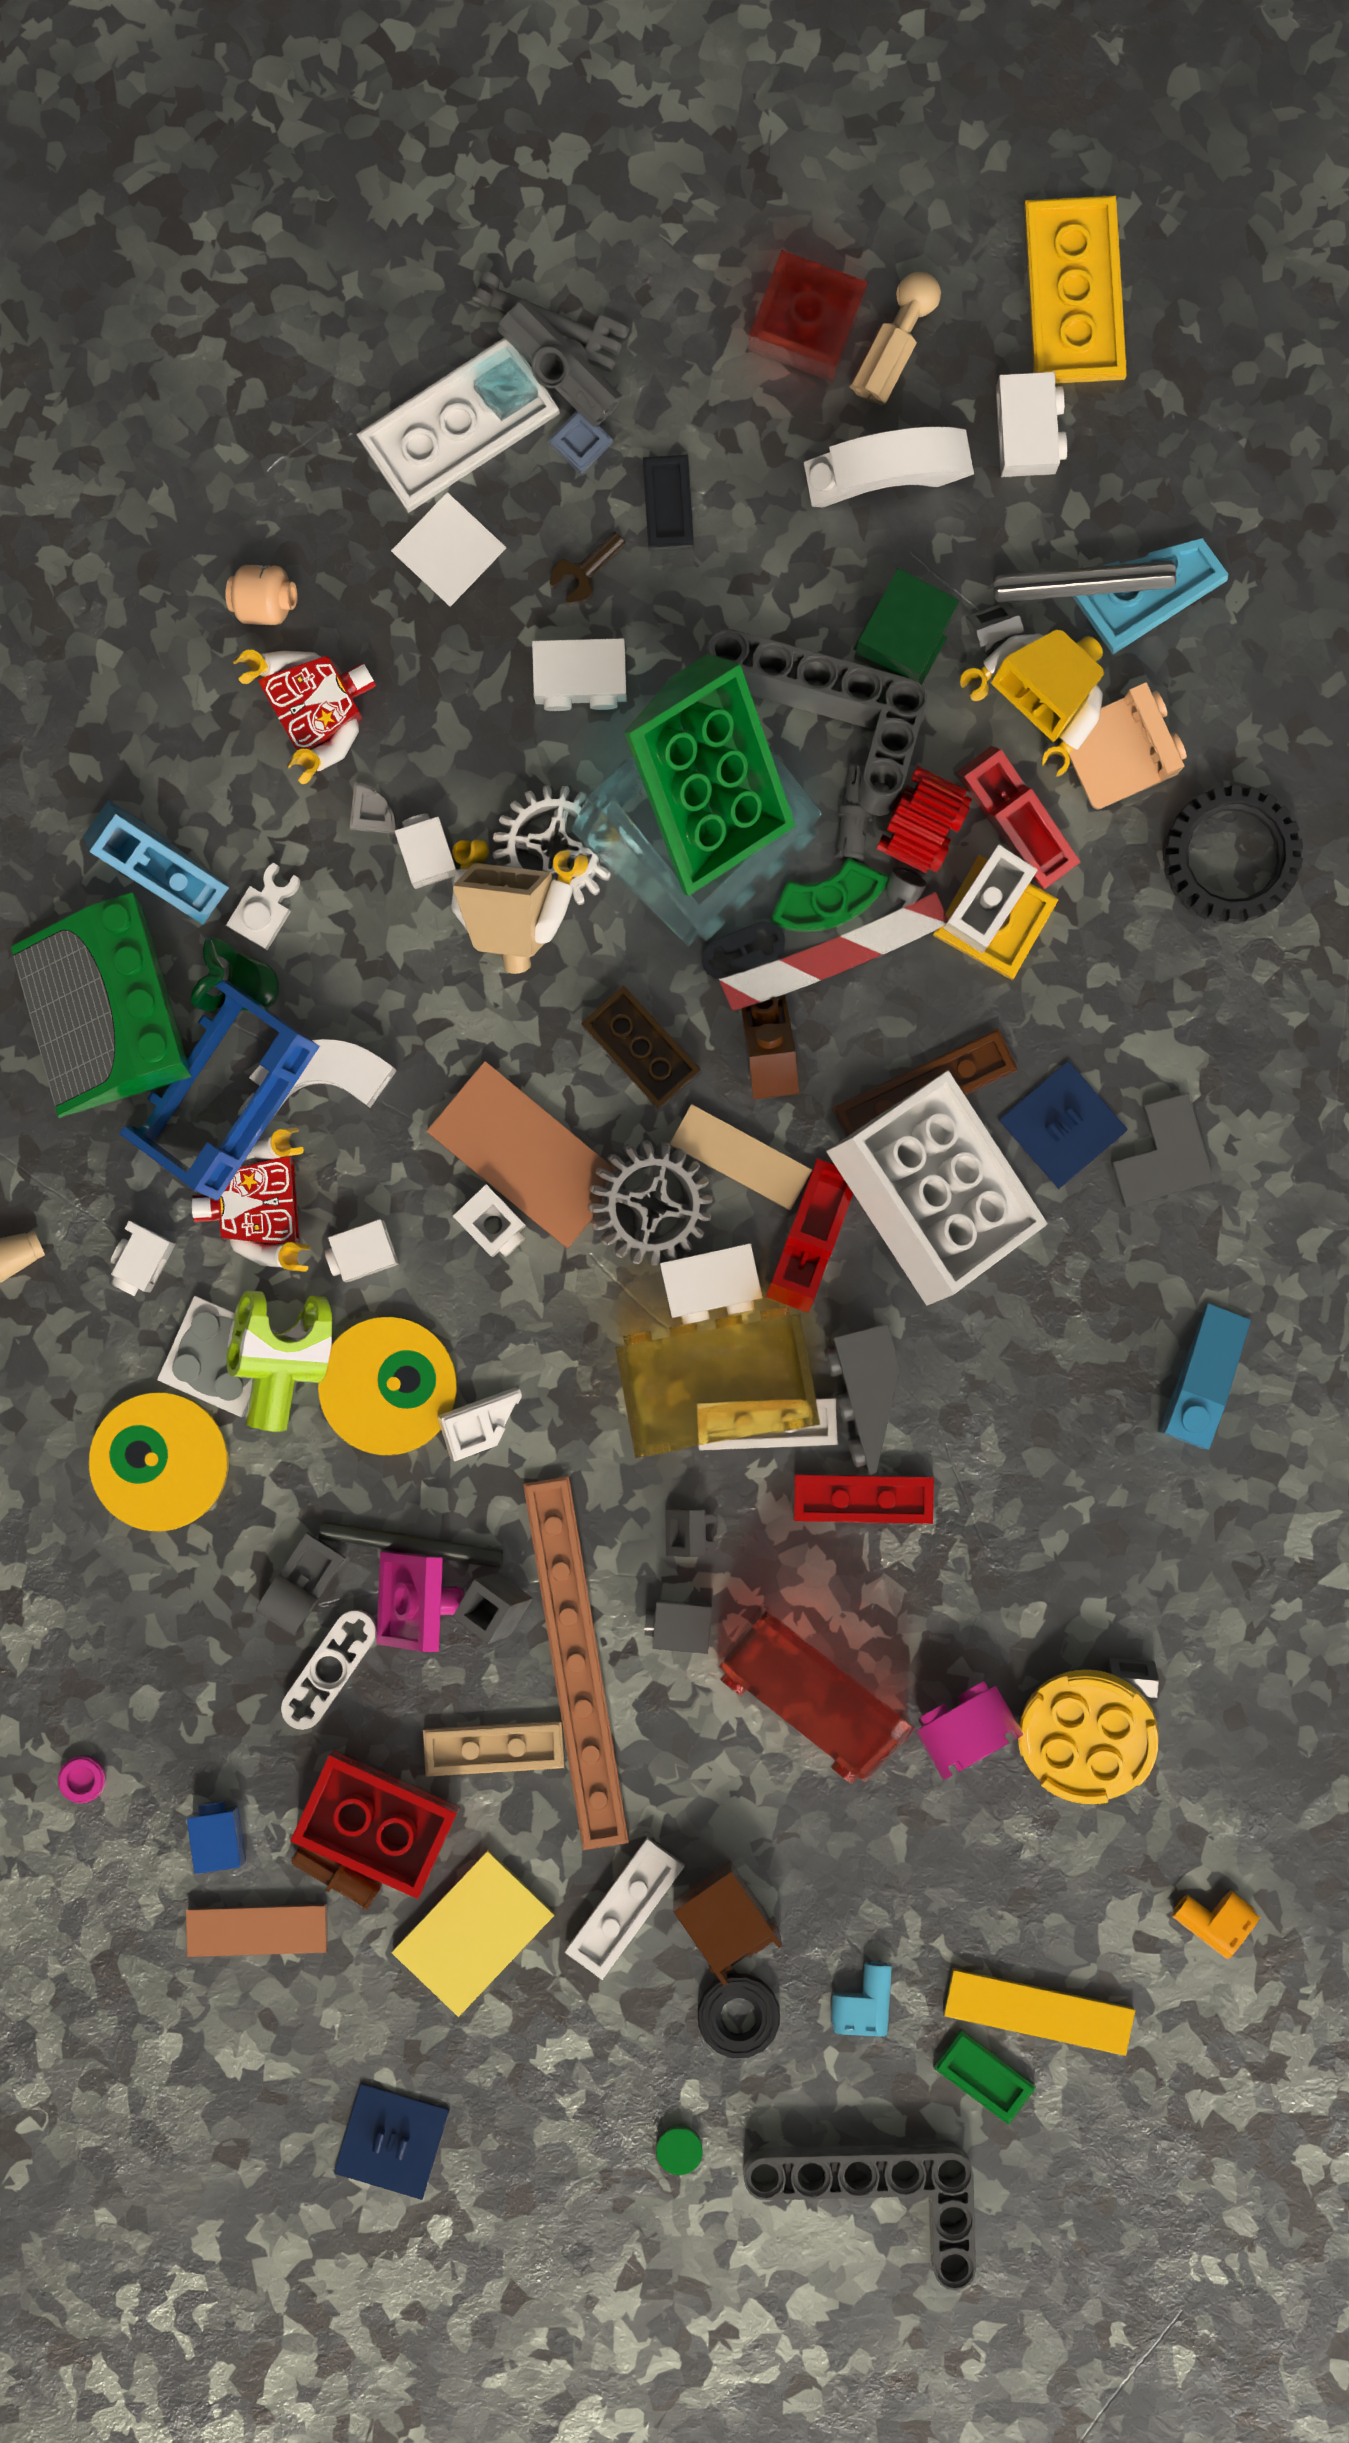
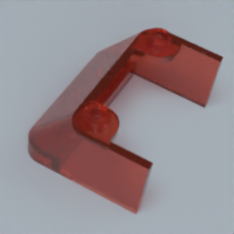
(813, 1696)

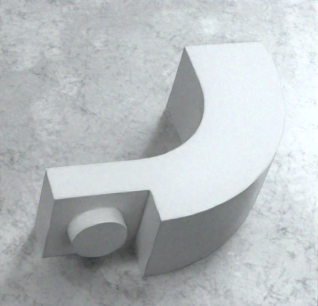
(887, 460)
(343, 1066)

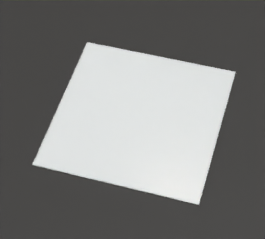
(448, 549)

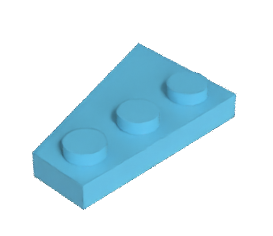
(1129, 615)

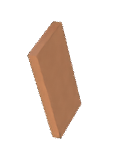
(522, 1153)

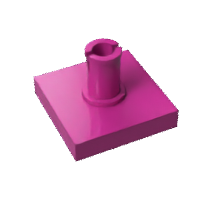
(413, 1601)

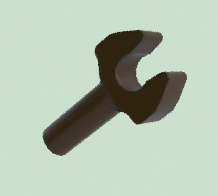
(586, 569)

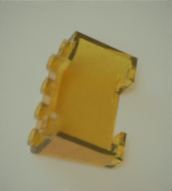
(717, 1382)

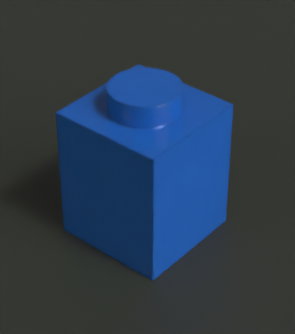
(216, 1837)

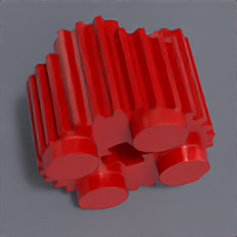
(924, 820)

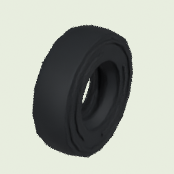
(741, 2044)

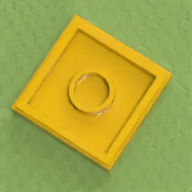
(1016, 933)

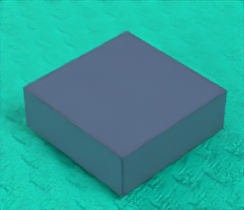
(580, 442)

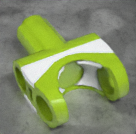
(277, 1358)

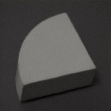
(371, 811)

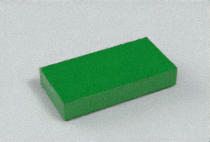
(984, 2076)

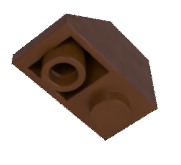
(770, 1048)

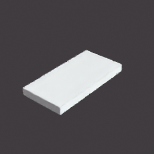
(450, 430)

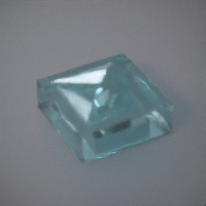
(505, 388)

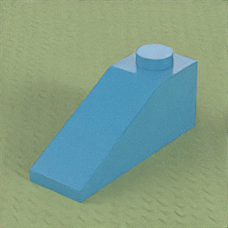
(153, 862)
(1206, 1378)

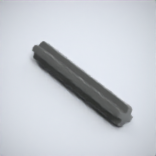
(1084, 581)

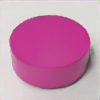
(82, 1779)

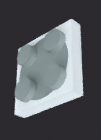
(199, 1359)

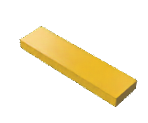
(1039, 2011)

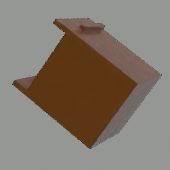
(725, 1920)

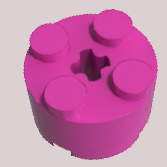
(968, 1730)

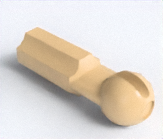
(893, 342)

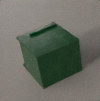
(906, 628)

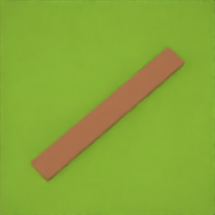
(576, 1663)

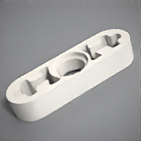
(300, 1691)

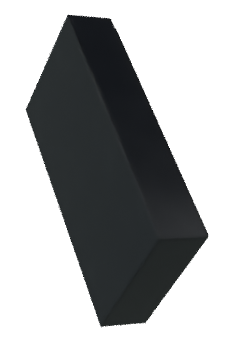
(668, 502)

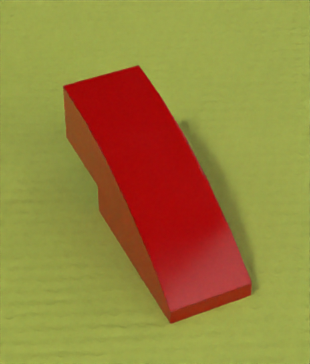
(1017, 815)
(811, 1238)

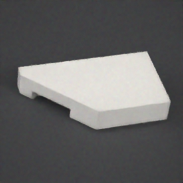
(477, 1424)

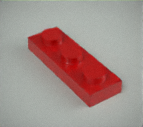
(863, 1499)

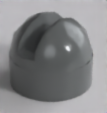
(905, 885)

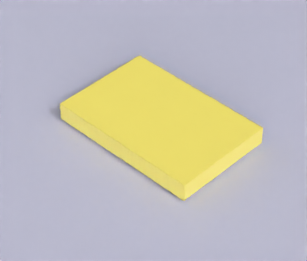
(473, 1933)

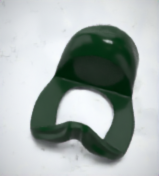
(245, 972)

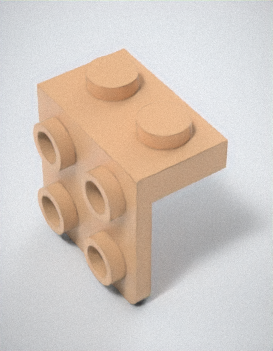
(1128, 749)

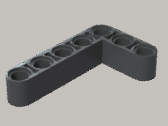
(837, 702)
(881, 2184)

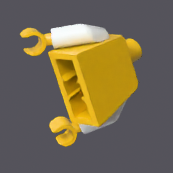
(1049, 683)

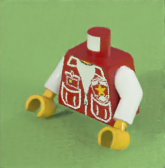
(310, 703)
(260, 1205)

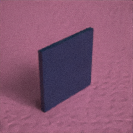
(1063, 1125)
(391, 2141)

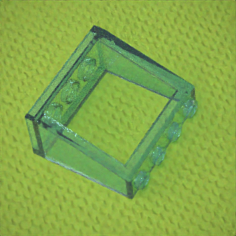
(630, 856)

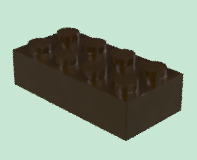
(640, 1047)

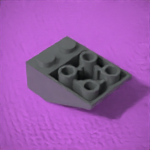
(869, 1382)

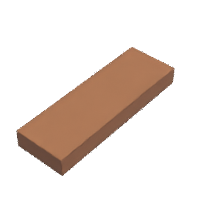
(256, 1930)

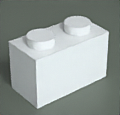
(1029, 424)
(579, 673)
(990, 899)
(711, 1282)

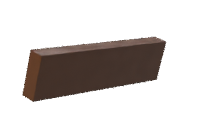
(970, 1066)

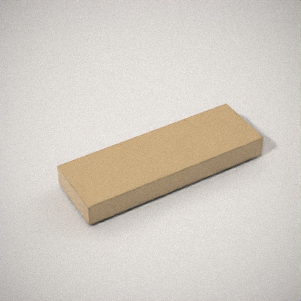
(740, 1157)
(493, 1748)

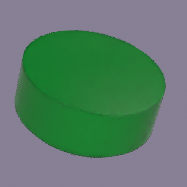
(679, 2150)

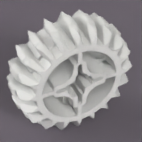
(533, 842)

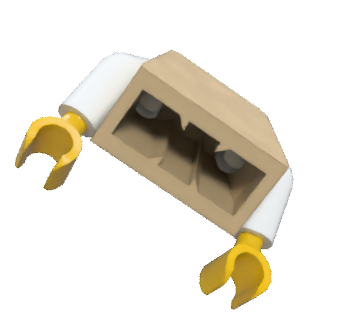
(510, 907)

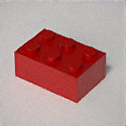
(375, 1824)

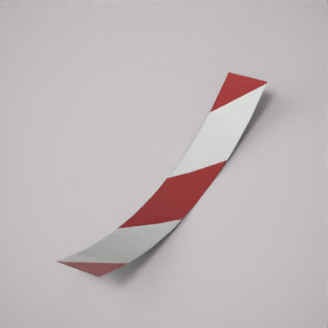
(835, 955)

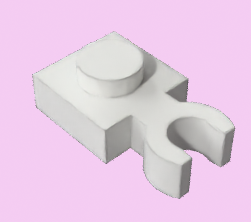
(260, 913)

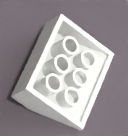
(937, 1188)

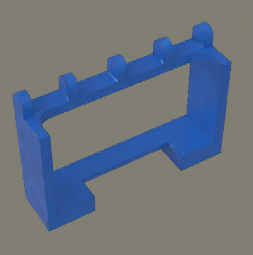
(284, 1061)

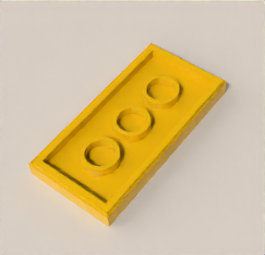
(1075, 288)

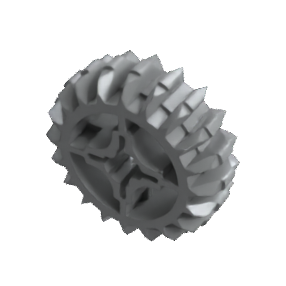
(655, 1182)

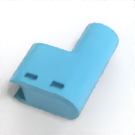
(866, 2011)

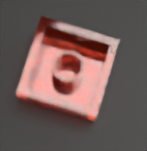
(807, 315)

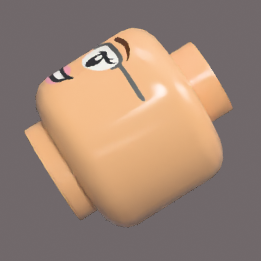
(260, 594)

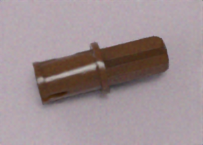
(338, 1877)

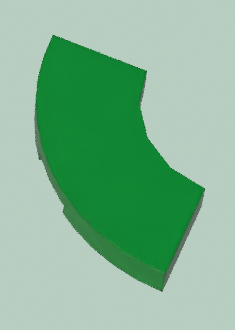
(829, 902)

